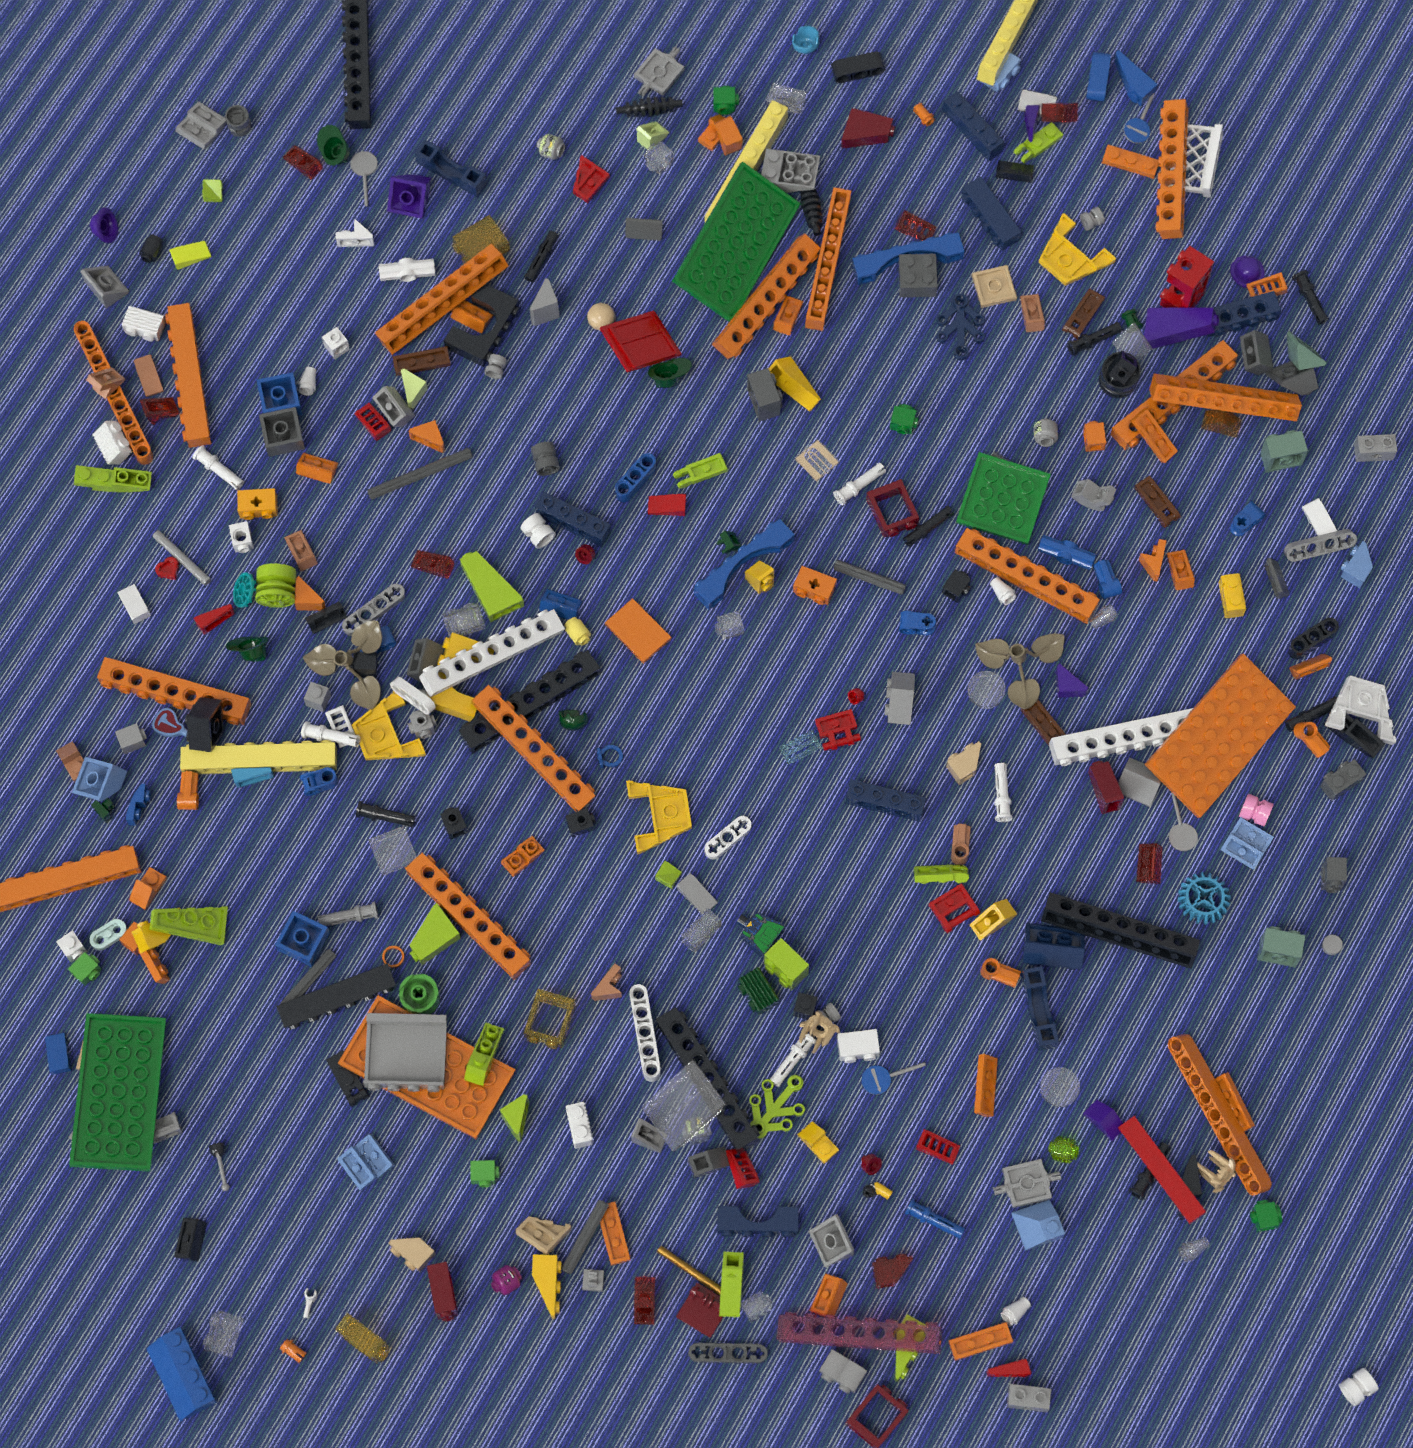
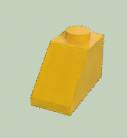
(993, 919)

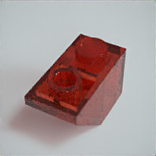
(890, 1271)
(644, 1300)

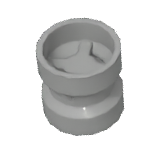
(1092, 218)
(495, 367)
(831, 1013)

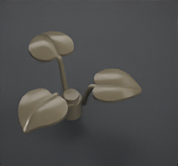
(995, 651)
(325, 658)

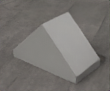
(647, 1136)

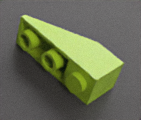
(483, 1054)
(731, 1284)
(901, 1357)

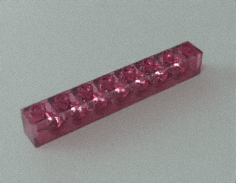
(787, 1334)

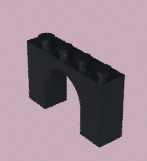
(479, 348)

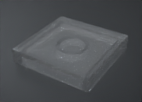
(392, 850)

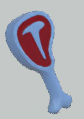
(167, 724)

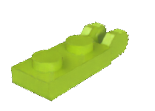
(1042, 141)
(701, 470)
(941, 873)

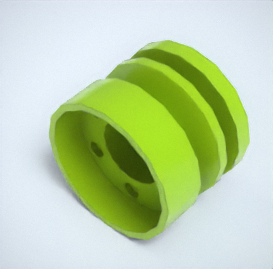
(275, 585)

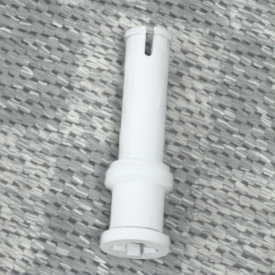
(211, 463)
(853, 488)
(322, 733)
(1002, 801)
(800, 1052)

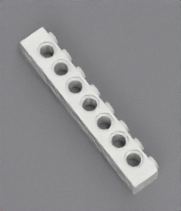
(434, 684)
(1097, 737)

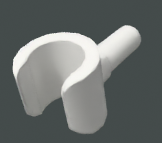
(309, 1300)

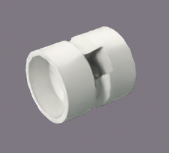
(536, 529)
(1358, 1387)

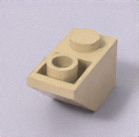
(964, 765)
(414, 1251)

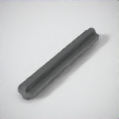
(869, 577)
(310, 977)
(584, 1237)

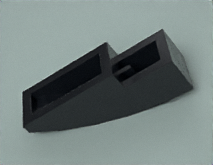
(1359, 737)
(1191, 1179)

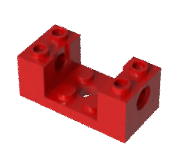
(1189, 282)

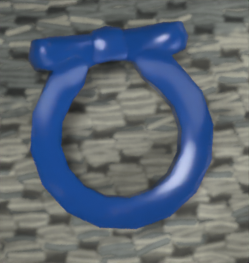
(602, 763)

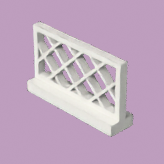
(1210, 157)

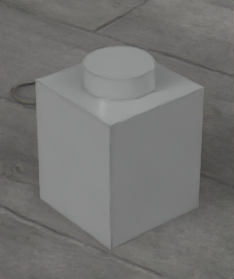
(317, 696)
(131, 738)

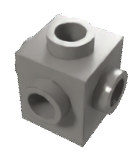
(422, 730)

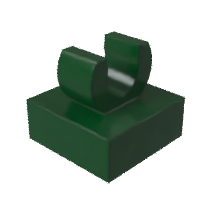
(730, 541)
(104, 809)

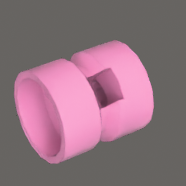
(1256, 810)

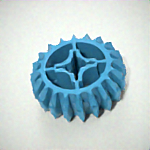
(1207, 904)

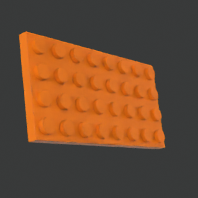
(1220, 735)
(460, 1102)

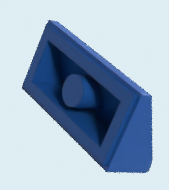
(564, 605)

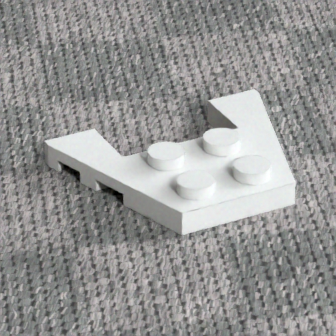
(1365, 701)

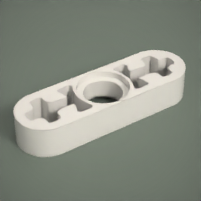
(412, 695)
(727, 845)

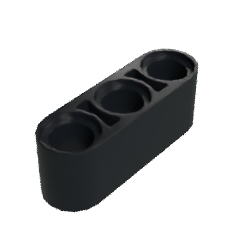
(858, 67)
(1319, 632)

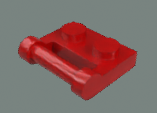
(949, 903)

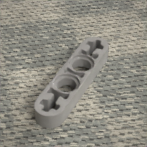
(1320, 545)
(371, 607)

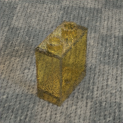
(555, 1000)
(362, 1339)

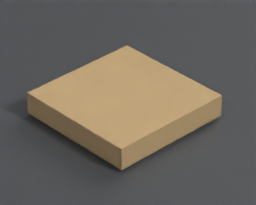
(994, 286)

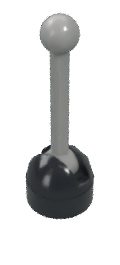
(217, 1151)

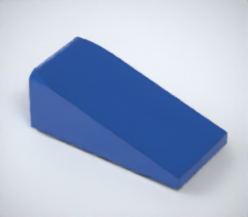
(57, 1054)

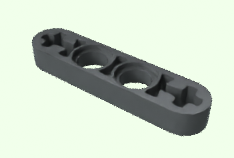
(728, 1349)

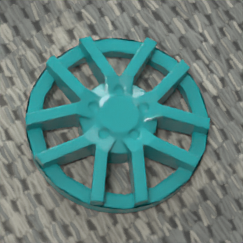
(244, 591)

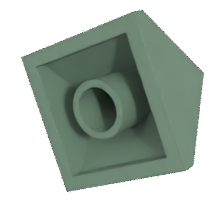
(1302, 354)

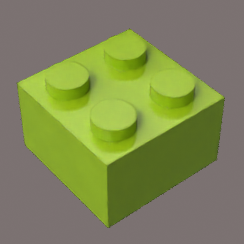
(785, 964)

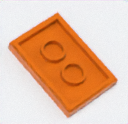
(638, 631)

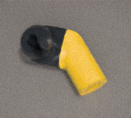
(876, 1189)

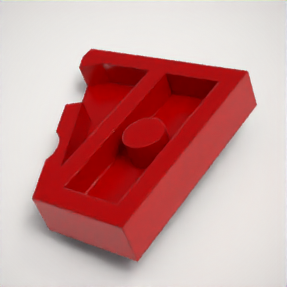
(589, 179)

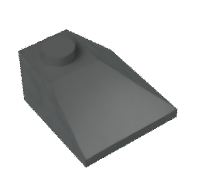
(1296, 380)

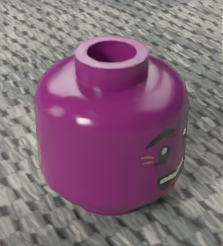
(506, 1280)

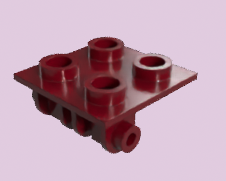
(701, 1310)

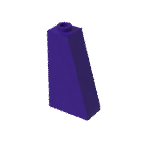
(1175, 325)

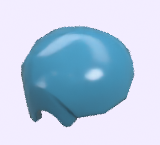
(806, 40)

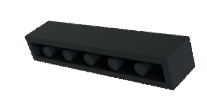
(336, 995)

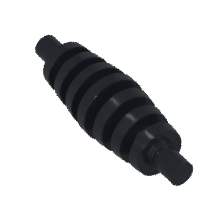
(634, 108)
(812, 210)

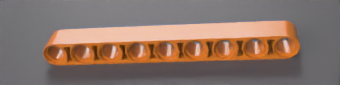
(117, 399)
(1216, 1105)

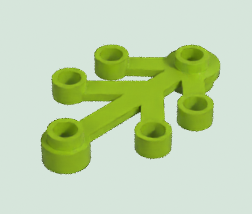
(774, 1109)

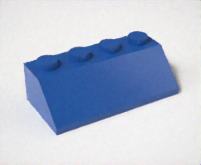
(181, 1374)

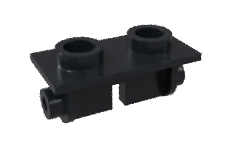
(326, 617)

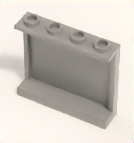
(405, 1052)

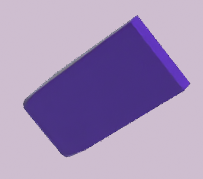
(1031, 120)

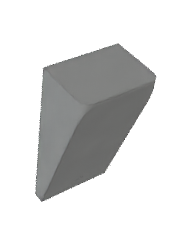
(696, 893)

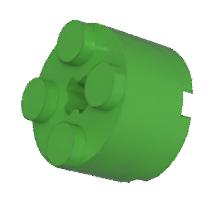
(423, 985)

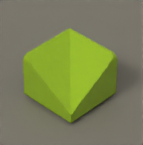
(212, 190)
(668, 875)

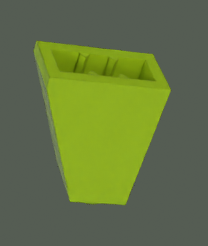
(433, 936)

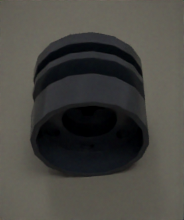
(1113, 388)

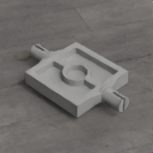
(659, 71)
(1026, 1183)

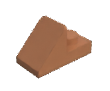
(105, 381)
(71, 759)
(604, 989)

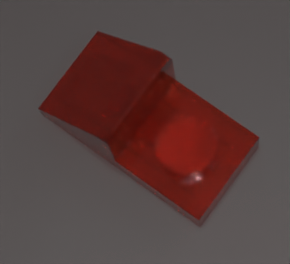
(1059, 112)
(159, 408)

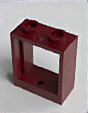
(885, 492)
(442, 1291)
(863, 1432)

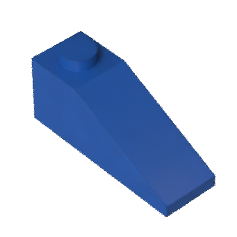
(1136, 82)

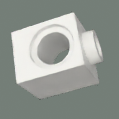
(335, 343)
(238, 530)

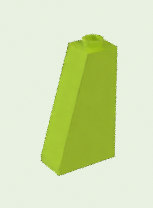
(491, 589)

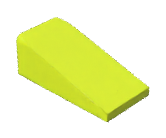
(189, 254)

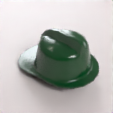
(332, 145)
(669, 373)
(249, 648)

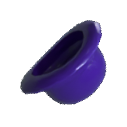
(104, 225)
(1246, 270)

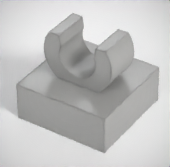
(593, 1280)

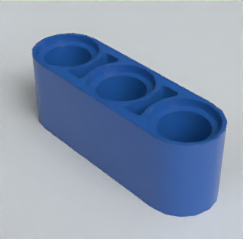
(1098, 76)
(638, 469)

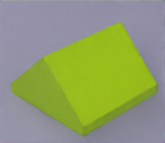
(515, 1115)

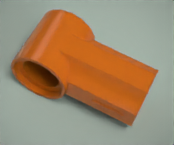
(1312, 739)
(188, 797)
(1002, 974)

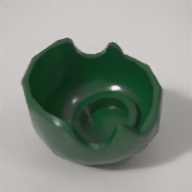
(572, 720)

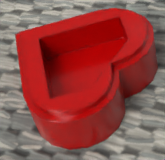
(168, 568)

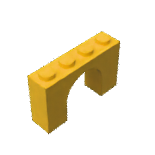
(450, 700)

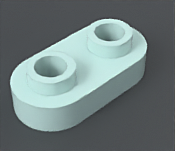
(107, 933)

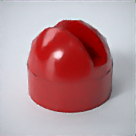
(856, 692)

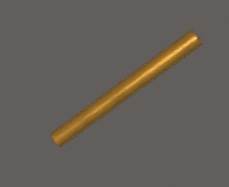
(689, 1269)

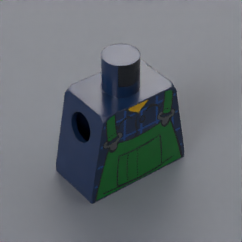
(760, 932)

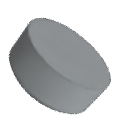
(1332, 945)

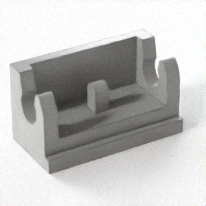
(167, 1127)

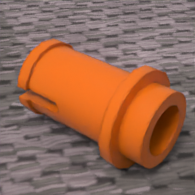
(926, 118)
(291, 1349)

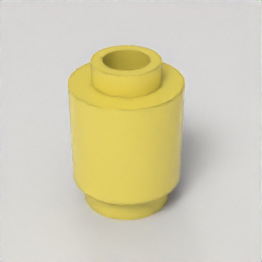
(577, 631)

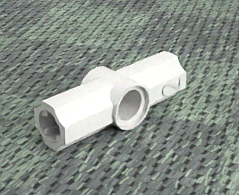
(407, 269)

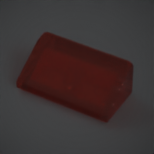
(1149, 863)

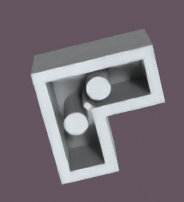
(901, 692)

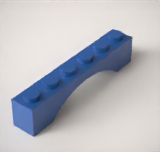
(870, 266)
(772, 540)

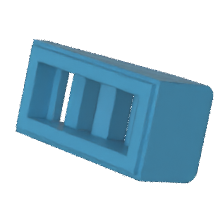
(248, 776)

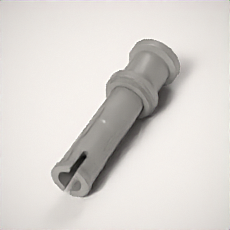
(357, 913)

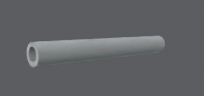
(181, 557)

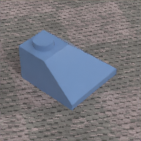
(98, 779)
(1038, 1225)

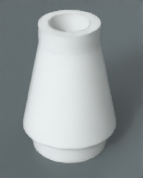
(307, 384)
(1003, 592)
(1014, 1311)

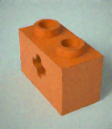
(808, 578)

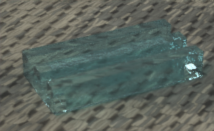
(814, 739)

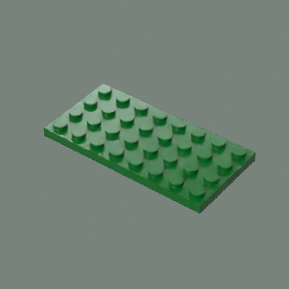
(736, 242)
(118, 1092)

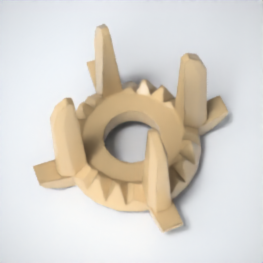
(811, 1026)
(1226, 1171)

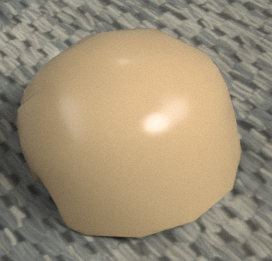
(600, 315)

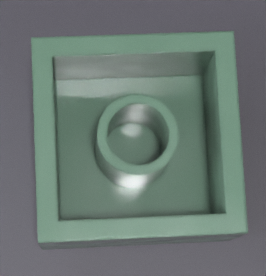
(1283, 451)
(1281, 947)

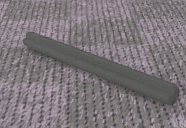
(419, 473)

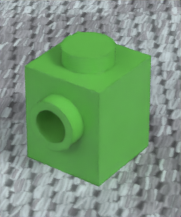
(85, 968)
(484, 1172)

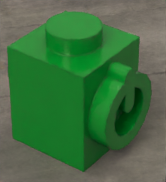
(725, 100)
(903, 419)
(1266, 1216)

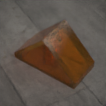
(1221, 422)

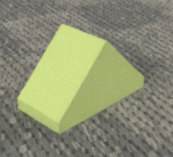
(651, 134)
(414, 388)

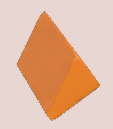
(471, 316)
(316, 468)
(1310, 666)
(828, 1296)

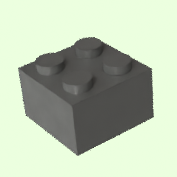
(917, 275)
(763, 394)
(281, 431)

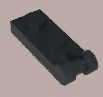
(347, 1080)

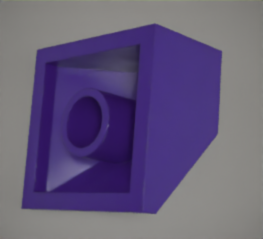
(408, 195)

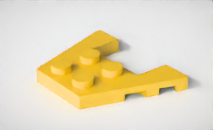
(1066, 260)
(378, 735)
(668, 811)

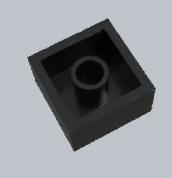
(204, 724)

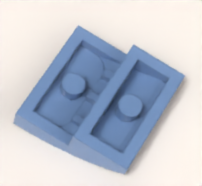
(1247, 843)
(365, 1162)

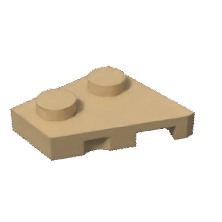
(542, 1233)

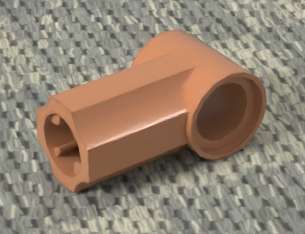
(960, 842)

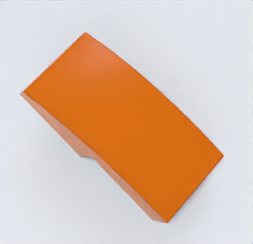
(522, 856)

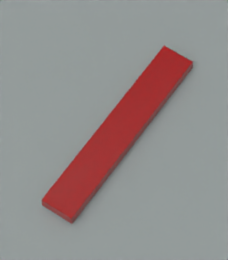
(1162, 1170)

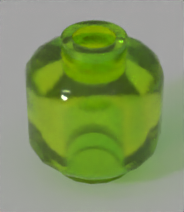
(1063, 1149)

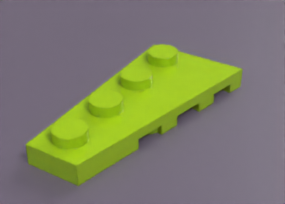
(199, 924)

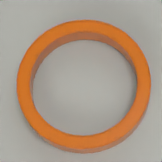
(393, 947)

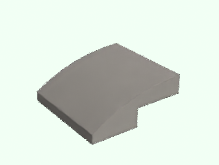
(201, 125)

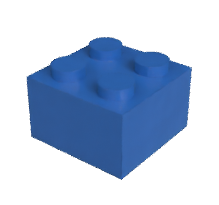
(279, 393)
(302, 938)

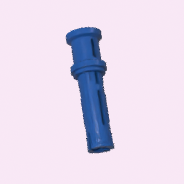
(925, 1214)

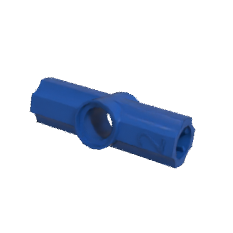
(1067, 552)

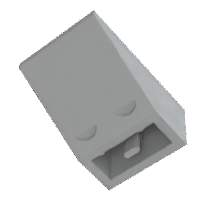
(790, 170)

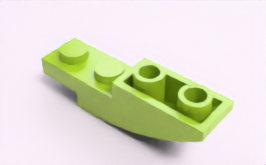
(112, 480)

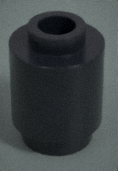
(151, 248)

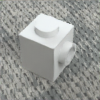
(71, 946)

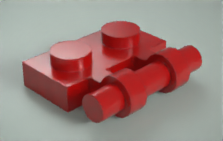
(835, 724)

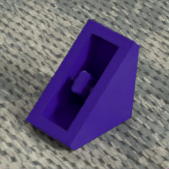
(1068, 684)
(1104, 1119)

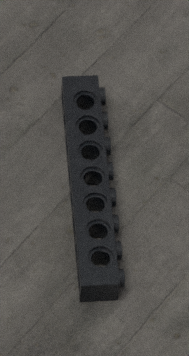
(356, 118)
(541, 701)
(1120, 930)
(674, 1019)

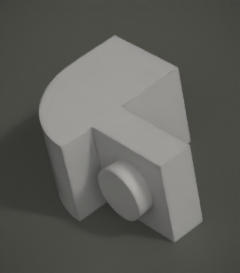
(1092, 495)

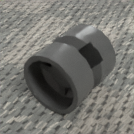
(238, 120)
(544, 455)

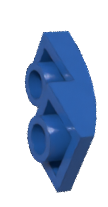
(138, 800)

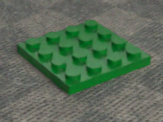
(1003, 498)

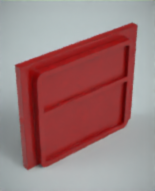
(640, 341)

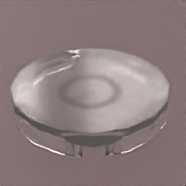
(986, 689)
(1060, 1087)

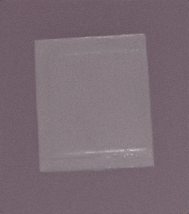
(683, 1106)

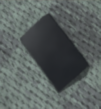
(1014, 171)
(190, 1239)

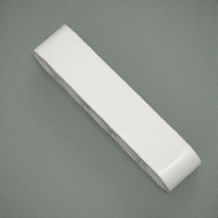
(645, 1023)

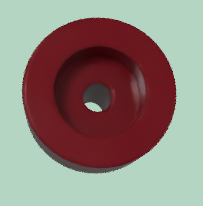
(585, 554)
(871, 1164)

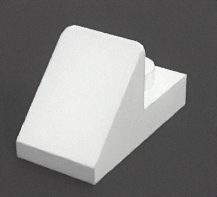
(359, 237)

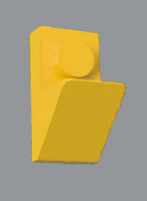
(818, 1142)

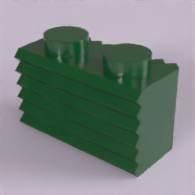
(758, 991)

